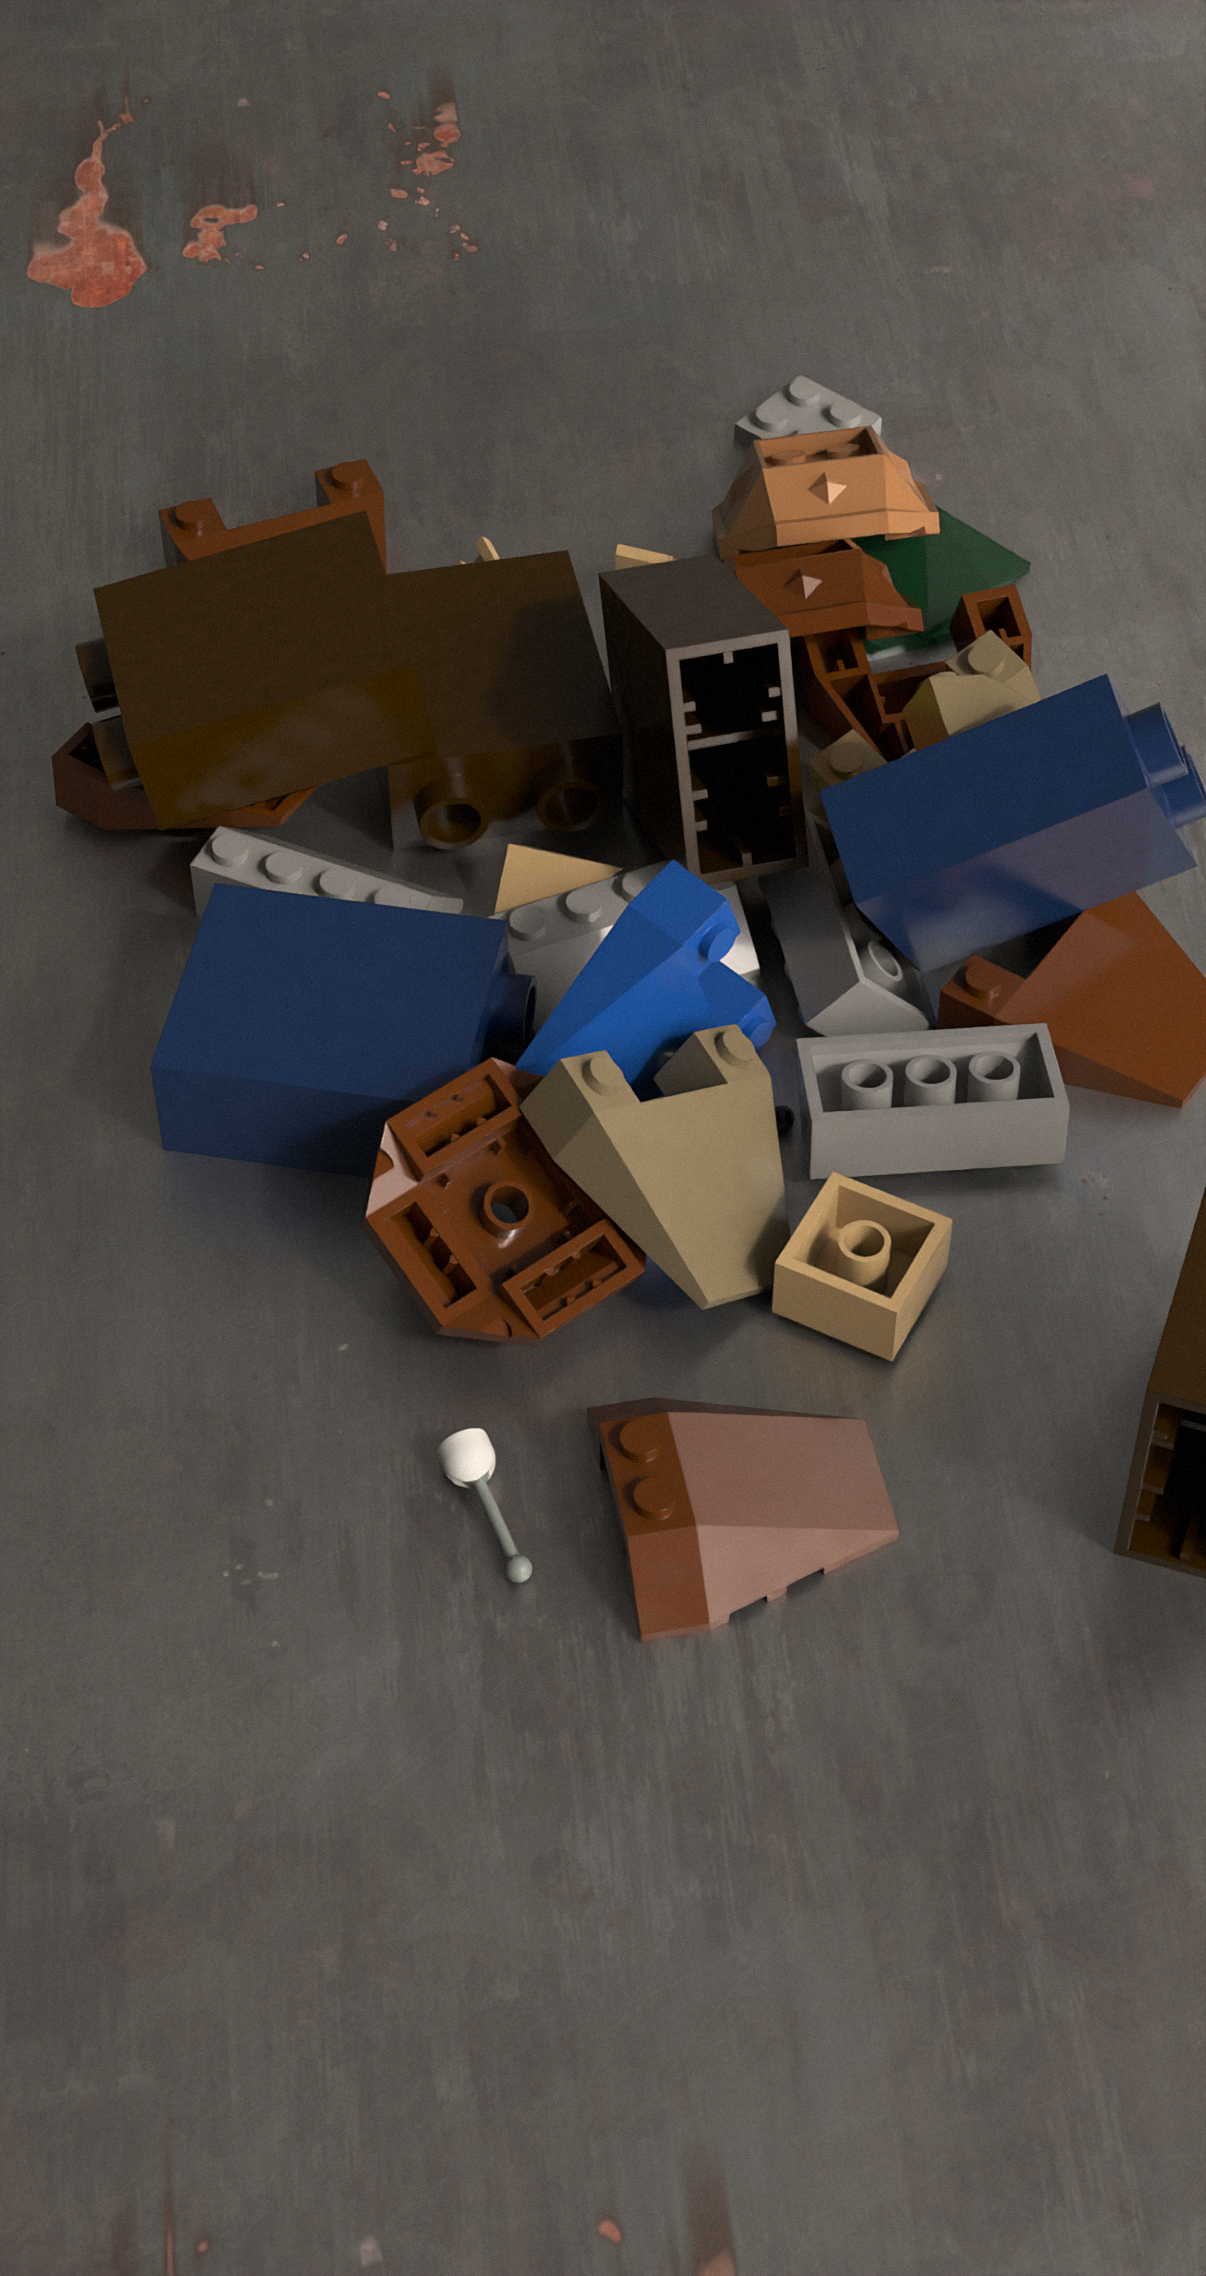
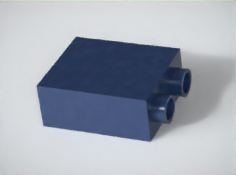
(1017, 823)
(324, 1022)

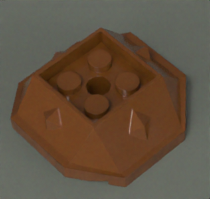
(827, 589)
(436, 1227)

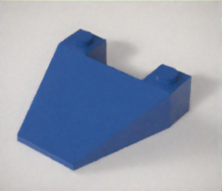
(654, 985)

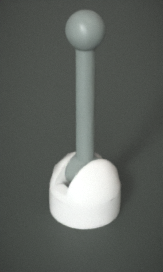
(469, 1463)

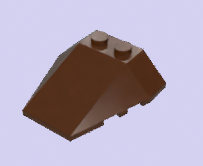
(734, 1504)

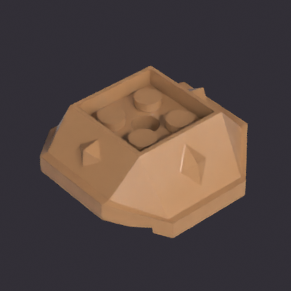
(821, 491)

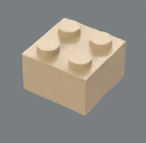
(861, 1265)

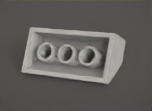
(269, 863)
(564, 931)
(835, 956)
(931, 1101)

